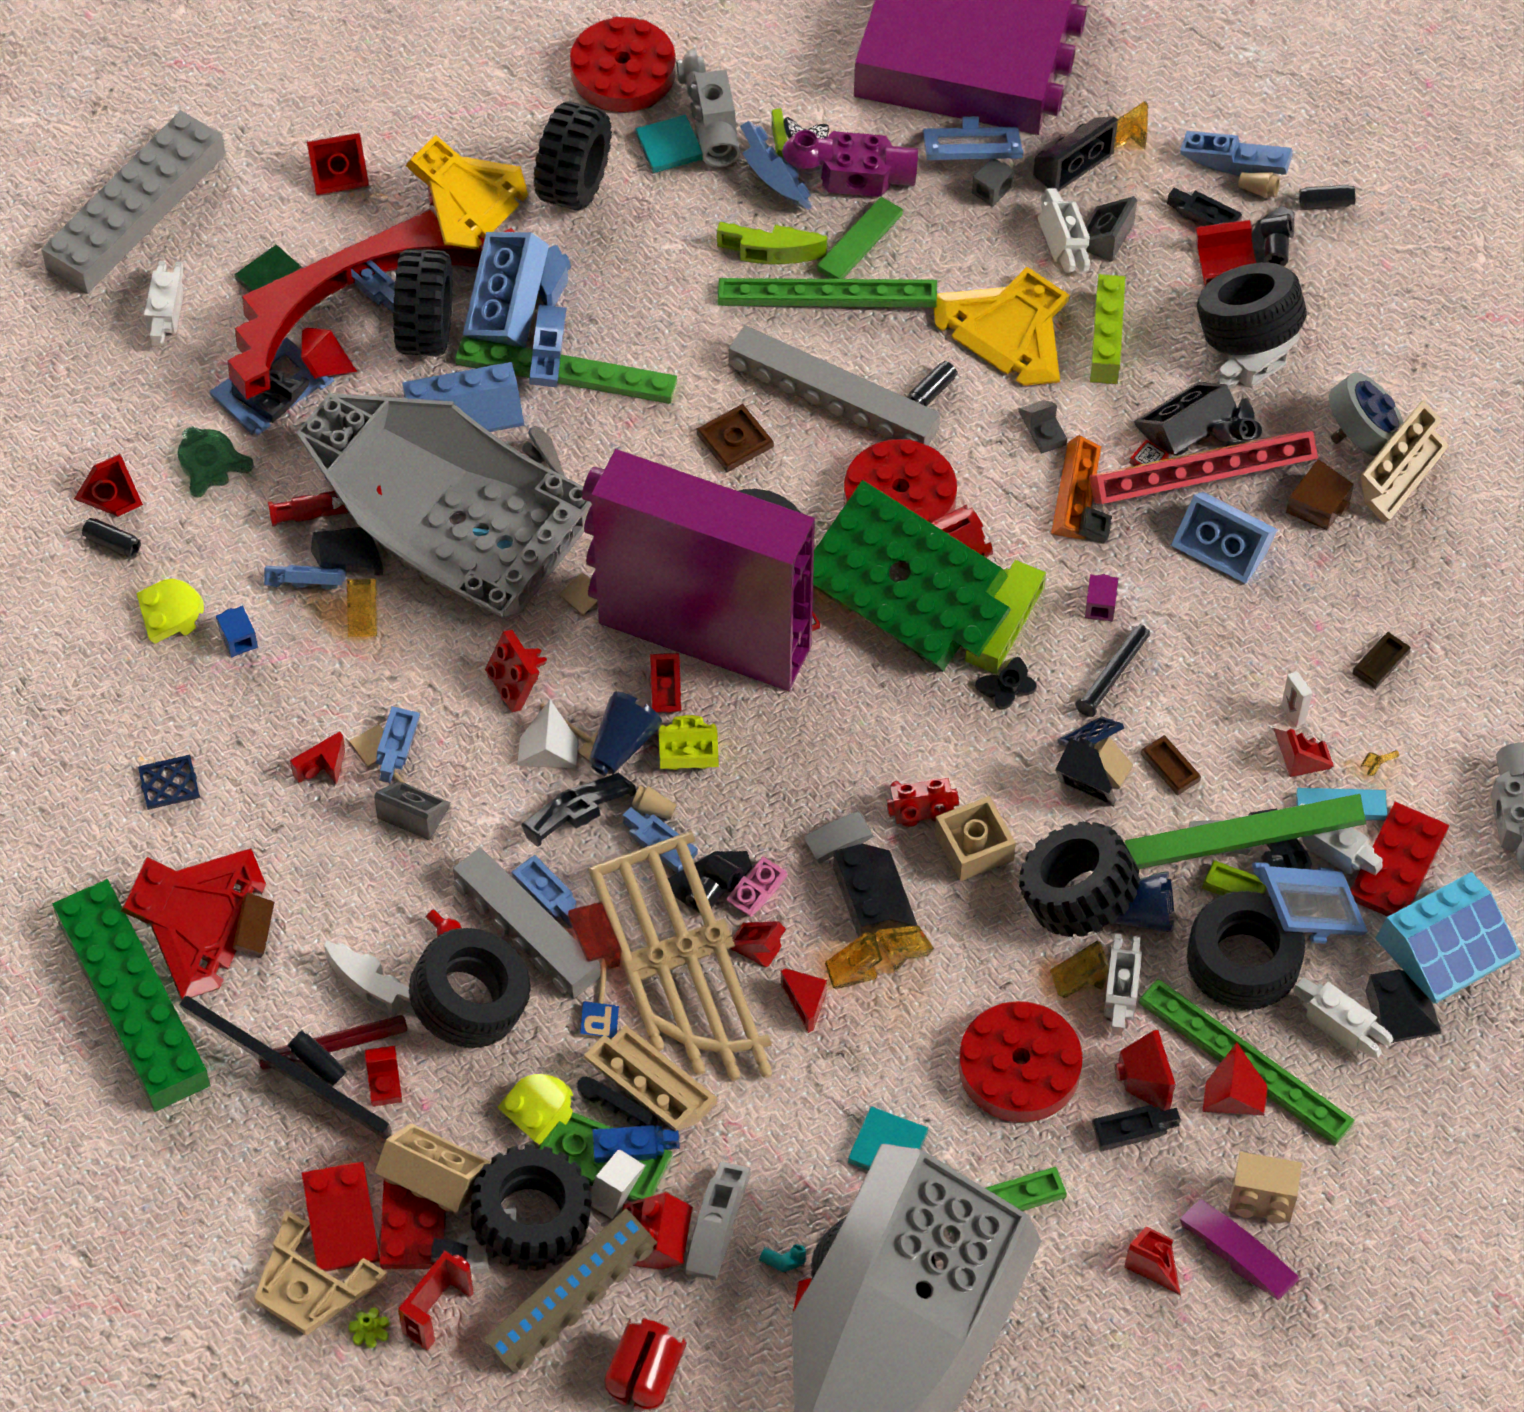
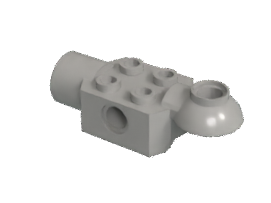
(711, 108)
(1508, 799)

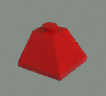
(1146, 1071)

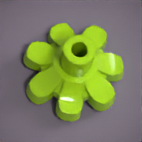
(369, 1328)

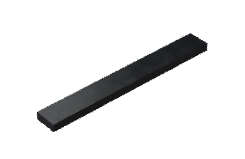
(286, 1067)

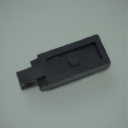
(1202, 208)
(1134, 1126)

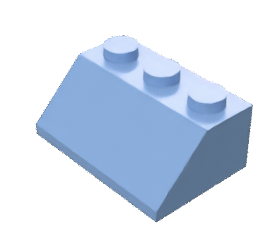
(1223, 536)

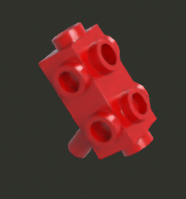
(921, 800)

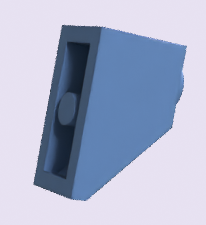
(554, 276)

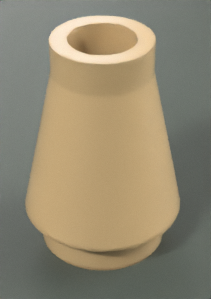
(1262, 184)
(652, 802)

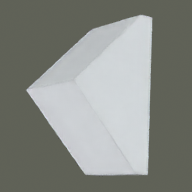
(615, 1183)

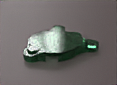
(208, 457)

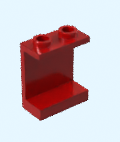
(1224, 247)
(413, 1311)

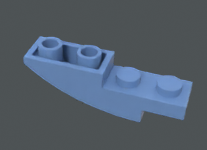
(1230, 156)
(772, 168)
(547, 346)

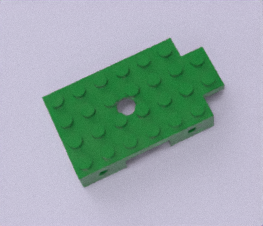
(942, 601)

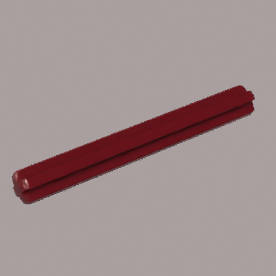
(351, 1037)

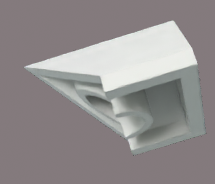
(548, 741)

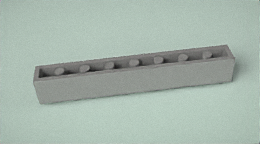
(832, 387)

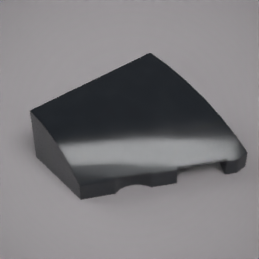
(278, 398)
(346, 550)

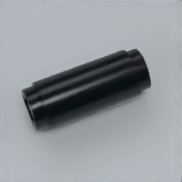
(1327, 196)
(933, 383)
(111, 537)
(316, 1058)

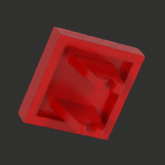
(514, 669)

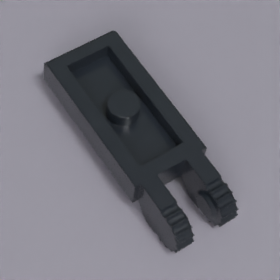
(615, 1102)

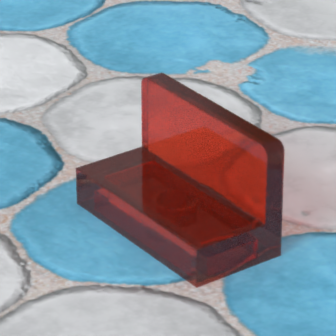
(596, 934)

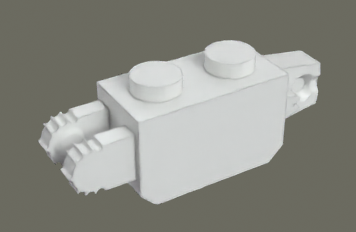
(1064, 231)
(164, 302)
(1254, 368)
(1345, 850)
(1122, 983)
(1342, 1017)

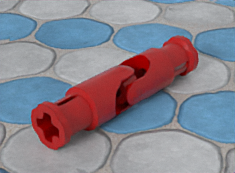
(307, 507)

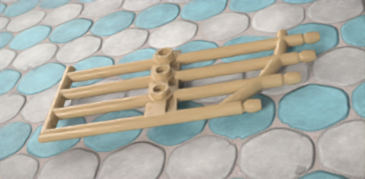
(676, 951)

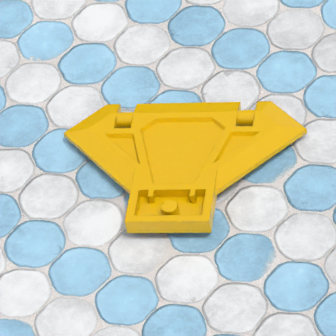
(467, 192)
(1008, 325)

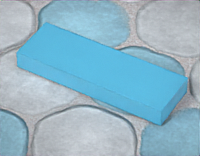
(1372, 800)

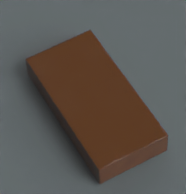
(1170, 765)
(253, 925)

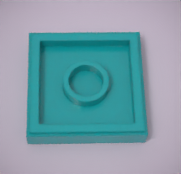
(669, 143)
(887, 1129)

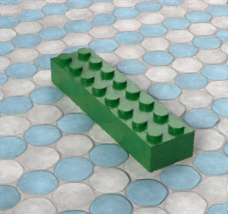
(131, 995)

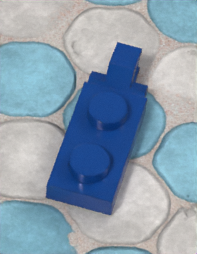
(638, 1142)

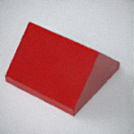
(337, 163)

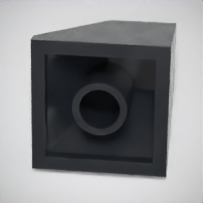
(1083, 770)
(1401, 1006)

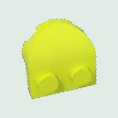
(169, 608)
(688, 744)
(538, 1105)

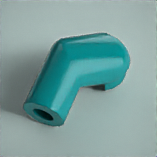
(784, 1262)

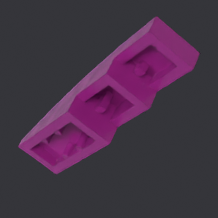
(1239, 1248)

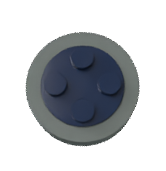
(1364, 413)

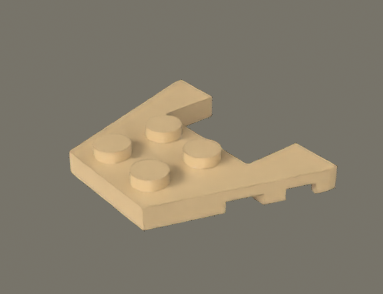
(303, 1292)

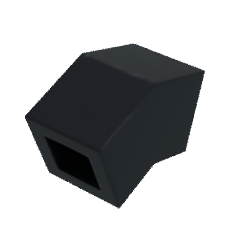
(449, 1246)

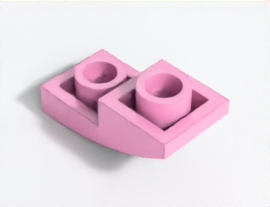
(758, 887)

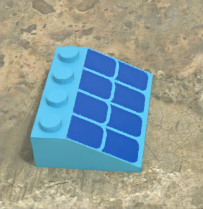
(1449, 938)

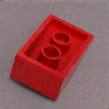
(340, 1216)

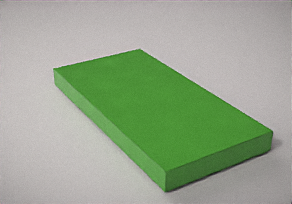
(576, 1141)

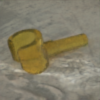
(1374, 761)

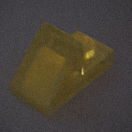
(1133, 126)
(362, 607)
(902, 943)
(855, 962)
(1081, 969)

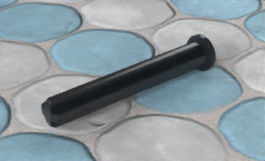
(1112, 671)

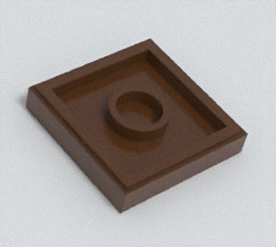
(735, 437)

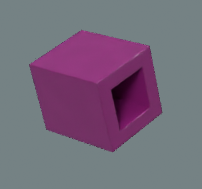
(1101, 597)

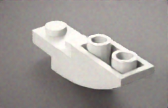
(366, 980)

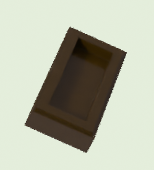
(1381, 660)

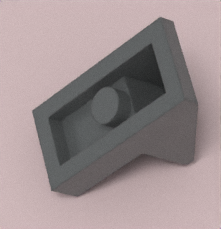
(1043, 425)

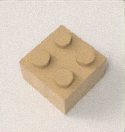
(975, 838)
(1265, 1187)

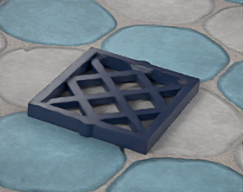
(1092, 727)
(180, 788)

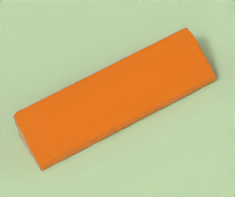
(1075, 486)

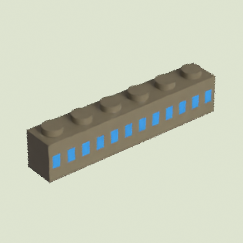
(571, 1291)

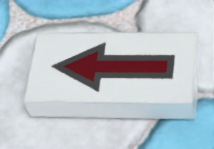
(1296, 698)

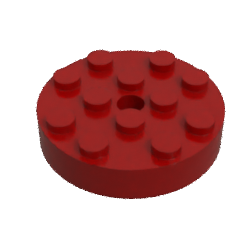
(601, 69)
(923, 476)
(1020, 1090)

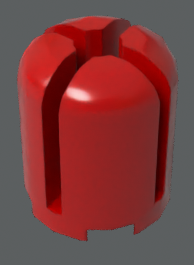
(967, 528)
(644, 1365)

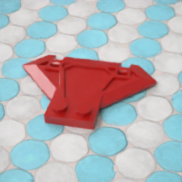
(195, 914)

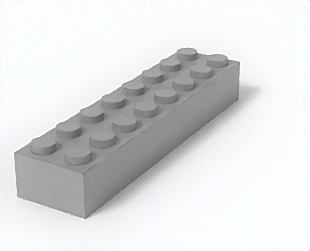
(133, 202)

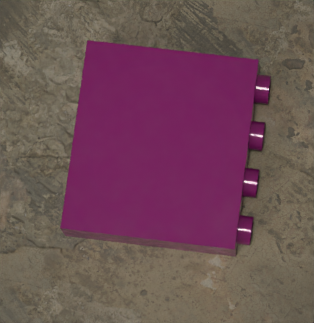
(970, 57)
(701, 568)

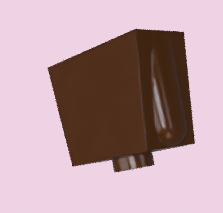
(1320, 496)

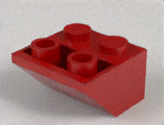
(668, 1223)

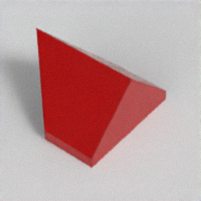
(324, 353)
(110, 488)
(1303, 755)
(1235, 1086)
(1153, 1258)

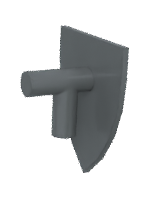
(544, 449)

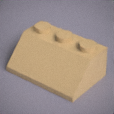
(430, 1167)

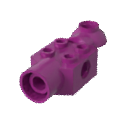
(853, 161)

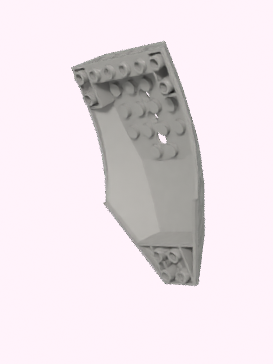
(443, 464)
(862, 1327)

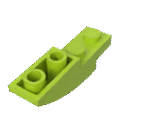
(781, 246)

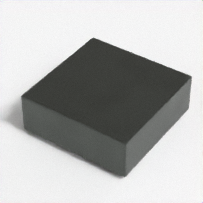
(1095, 524)

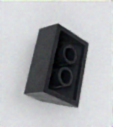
(1076, 153)
(1187, 417)
(872, 889)

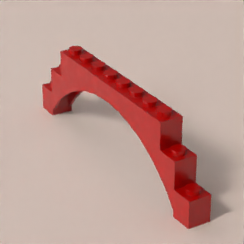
(281, 304)

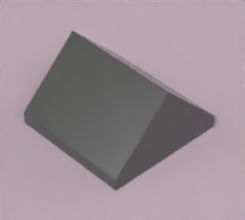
(1110, 226)
(412, 811)

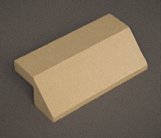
(1403, 462)
(651, 1078)

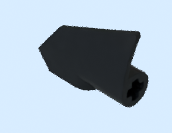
(1272, 236)
(718, 874)

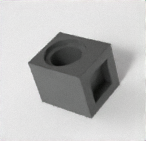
(992, 181)

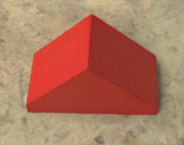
(805, 994)

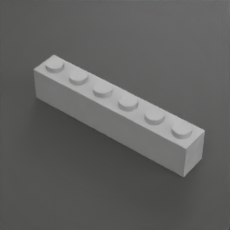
(525, 922)

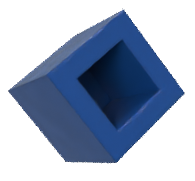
(236, 631)

